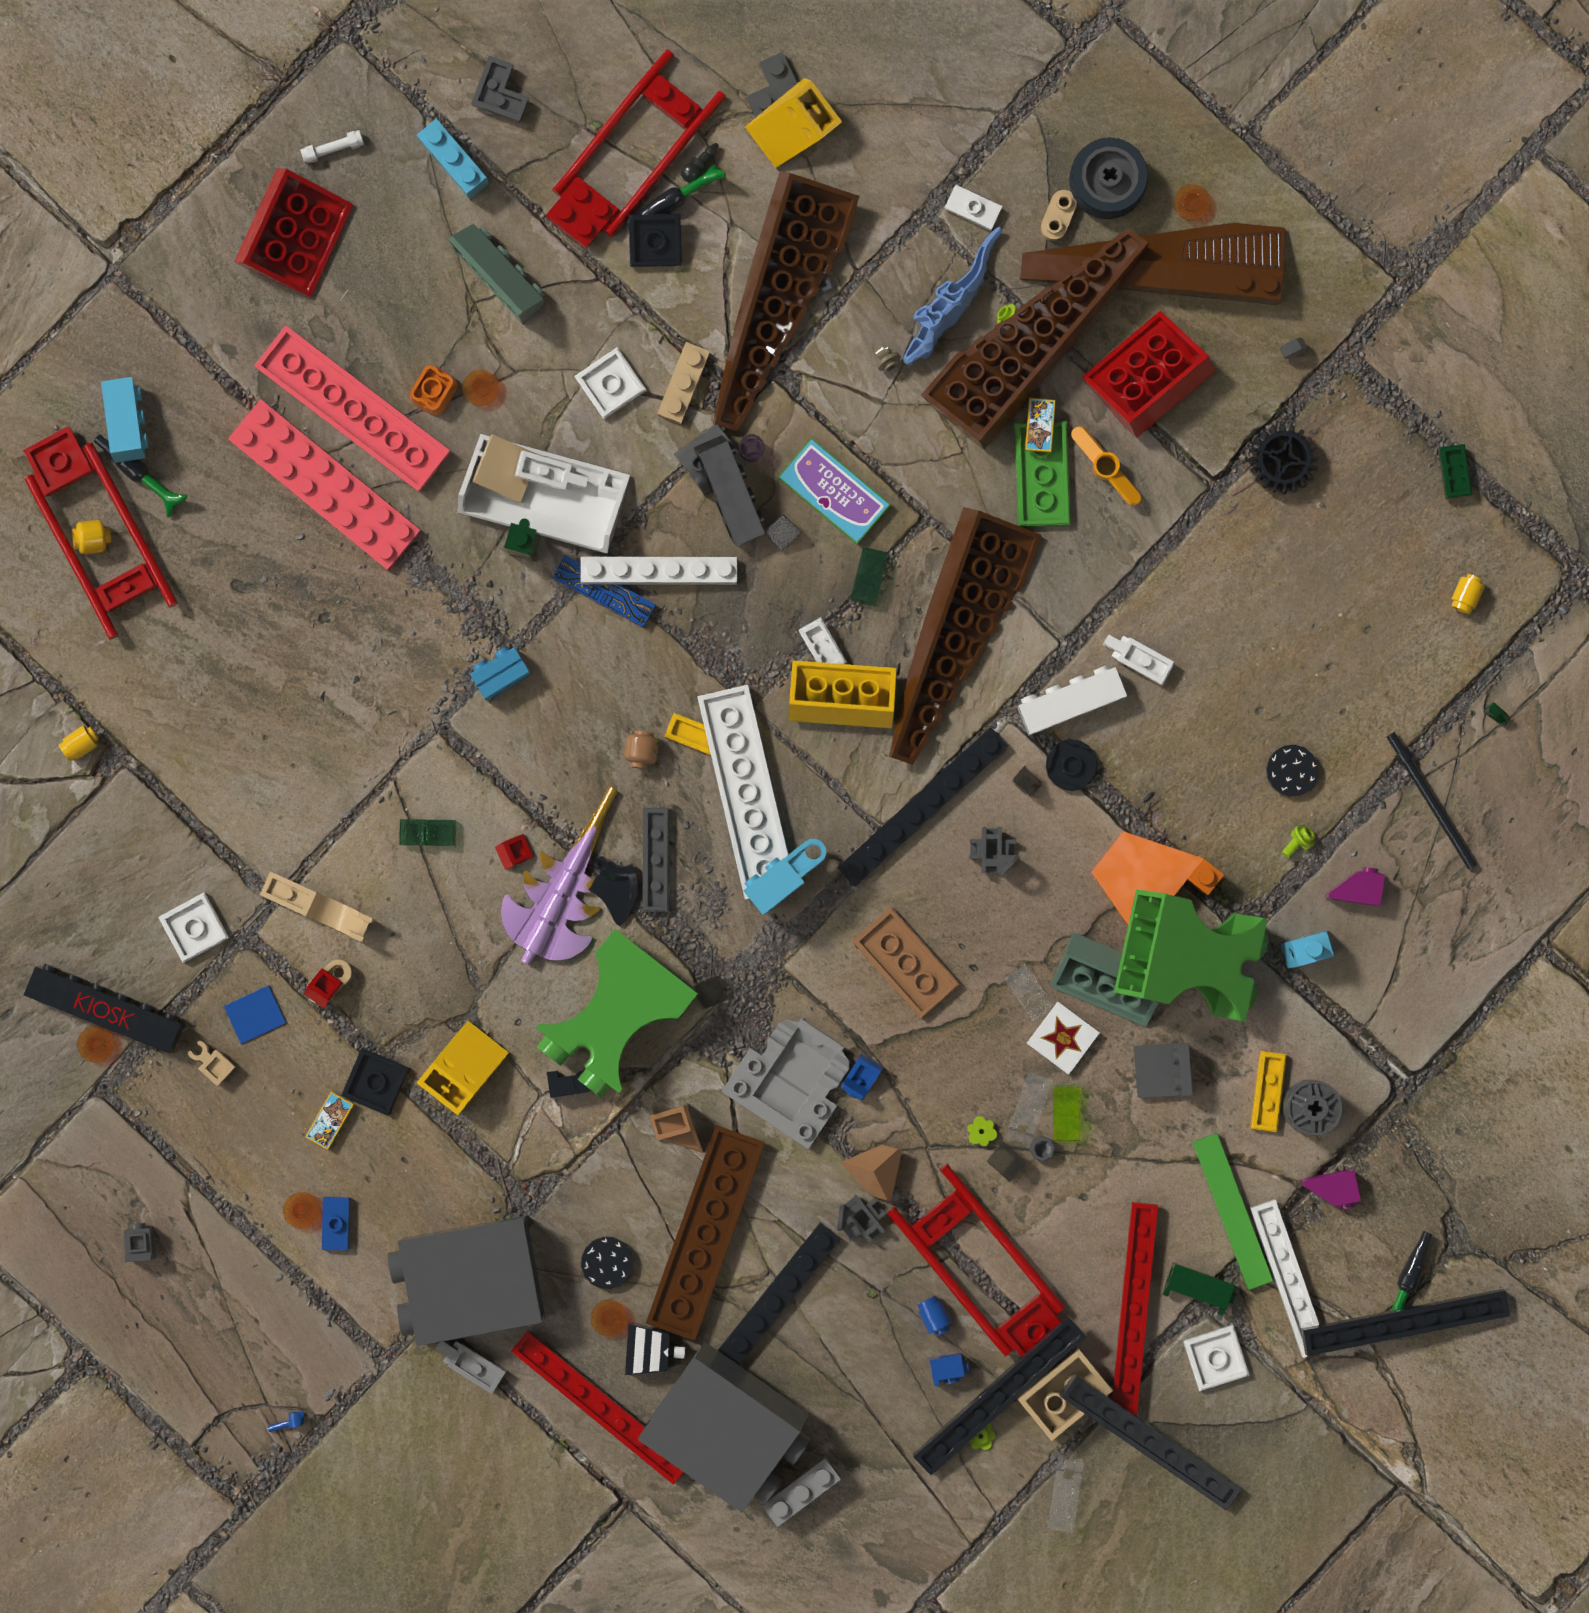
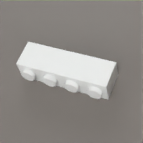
(1071, 701)

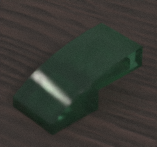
(869, 576)
(427, 832)

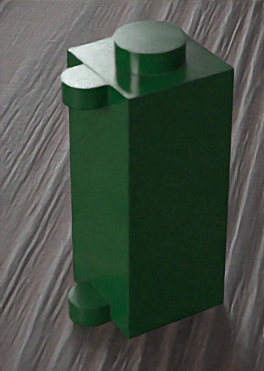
(522, 540)
(1200, 1287)

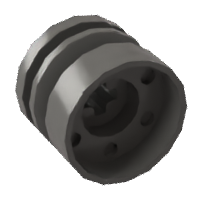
(1305, 1093)

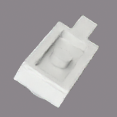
(548, 472)
(1140, 658)

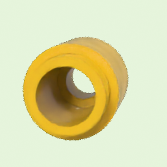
(1467, 594)
(79, 743)

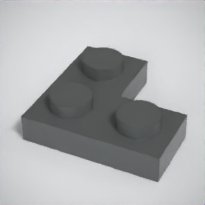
(779, 80)
(492, 92)

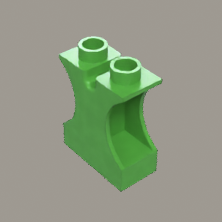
(1175, 951)
(628, 997)

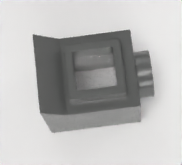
(139, 1243)

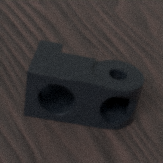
(565, 1085)

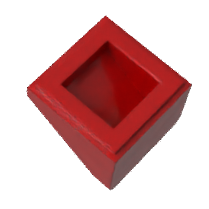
(514, 851)
(322, 988)

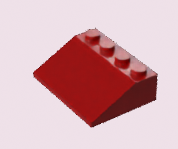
(293, 232)
(1149, 373)

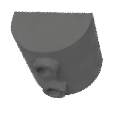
(689, 460)

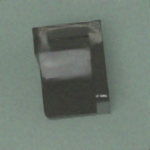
(1006, 1161)

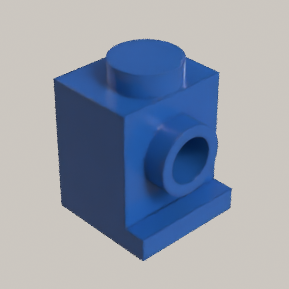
(948, 1368)

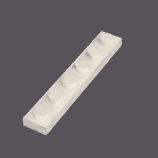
(659, 570)
(1285, 1268)

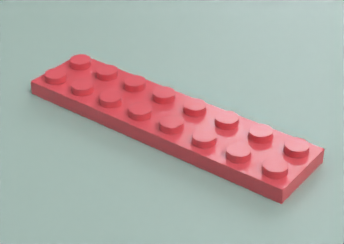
(352, 408)
(324, 485)

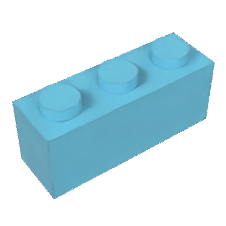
(452, 159)
(124, 419)

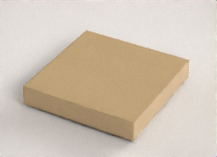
(498, 469)

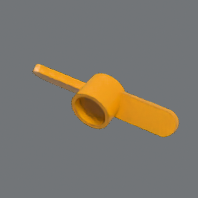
(1095, 453)

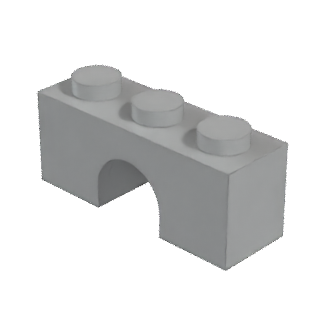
(801, 1491)

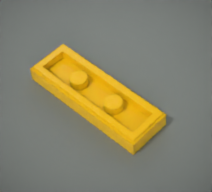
(1268, 1091)

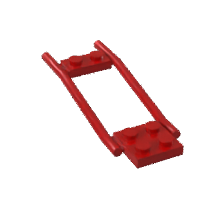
(584, 211)
(60, 463)
(1030, 1321)

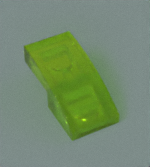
(1066, 1113)

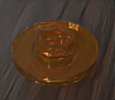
(1191, 202)
(480, 387)
(95, 1044)
(301, 1210)
(608, 1317)

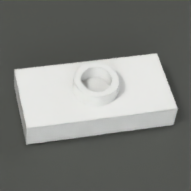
(973, 207)
(822, 643)

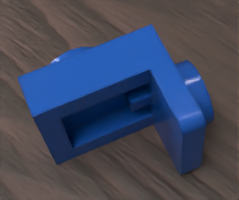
(861, 1077)

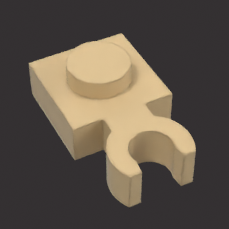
(214, 1065)

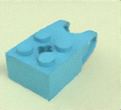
(782, 877)

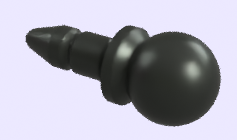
(692, 170)

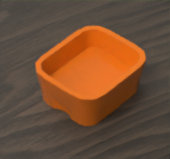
(433, 390)

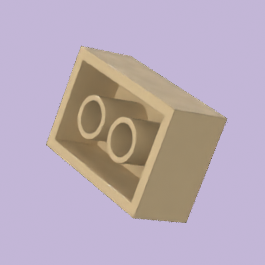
(1043, 1397)

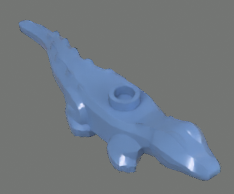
(949, 305)

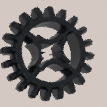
(1295, 462)

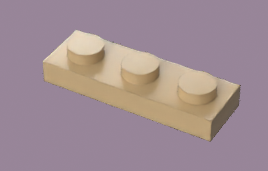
(683, 383)

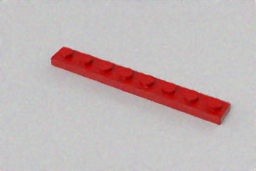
(1134, 1305)
(591, 1401)

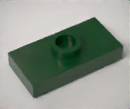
(1455, 471)

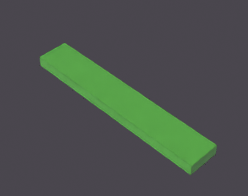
(1232, 1211)

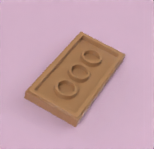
(906, 962)

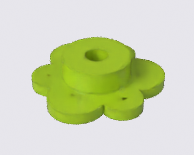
(988, 1135)
(984, 1442)

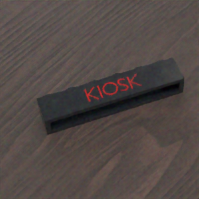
(104, 1009)

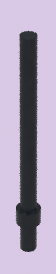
(1405, 757)

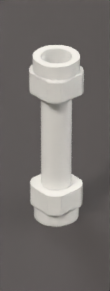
(311, 154)

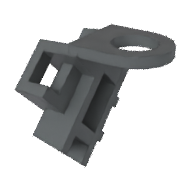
(993, 853)
(865, 1215)

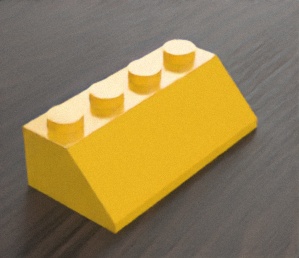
(842, 694)

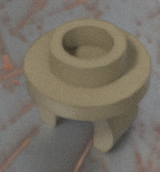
(888, 360)

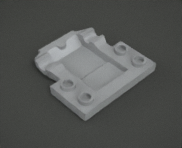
(791, 1080)

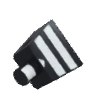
(650, 1350)

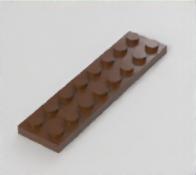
(705, 1232)

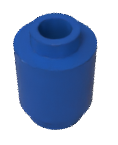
(934, 1316)

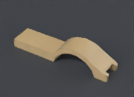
(316, 906)

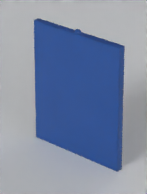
(254, 1014)

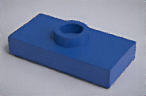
(335, 1223)

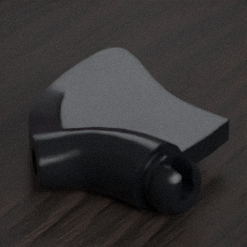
(615, 887)

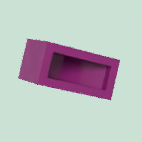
(1360, 887)
(1336, 1188)

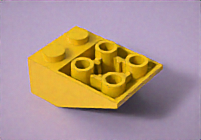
(793, 123)
(462, 1068)

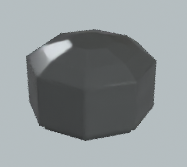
(1293, 348)
(1042, 1148)

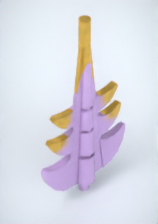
(543, 926)

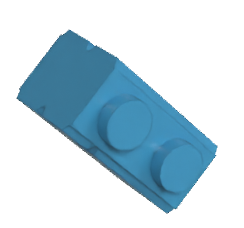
(500, 673)

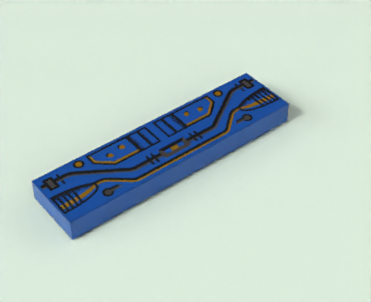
(608, 595)

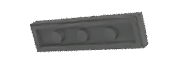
(655, 859)

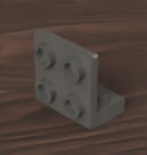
(1163, 1070)

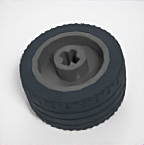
(1117, 195)

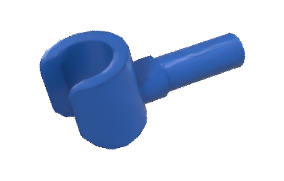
(295, 1420)

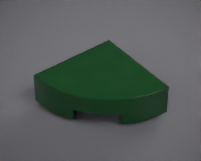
(1497, 714)

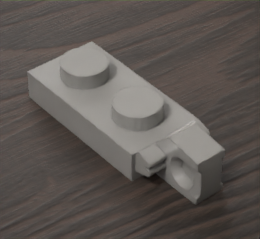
(471, 1365)

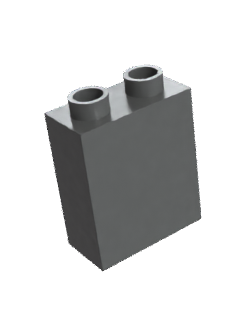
(467, 1281)
(726, 1429)

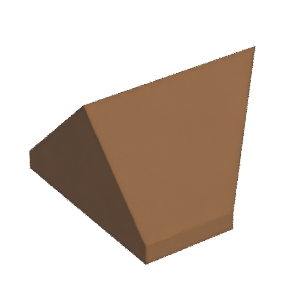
(676, 1127)
(876, 1170)

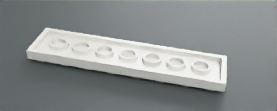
(743, 780)

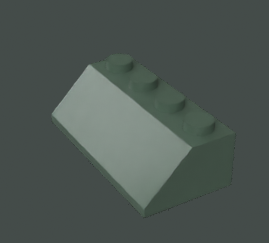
(497, 272)
(1090, 974)

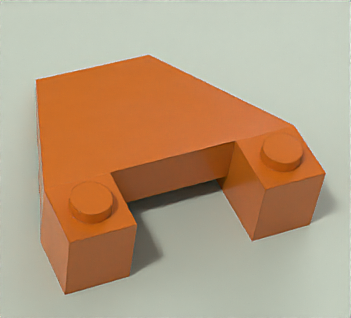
(1152, 867)

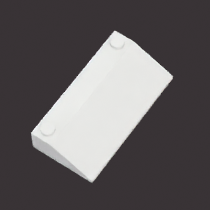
(575, 516)

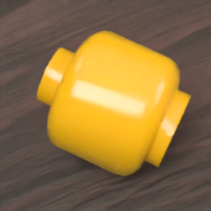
(91, 537)

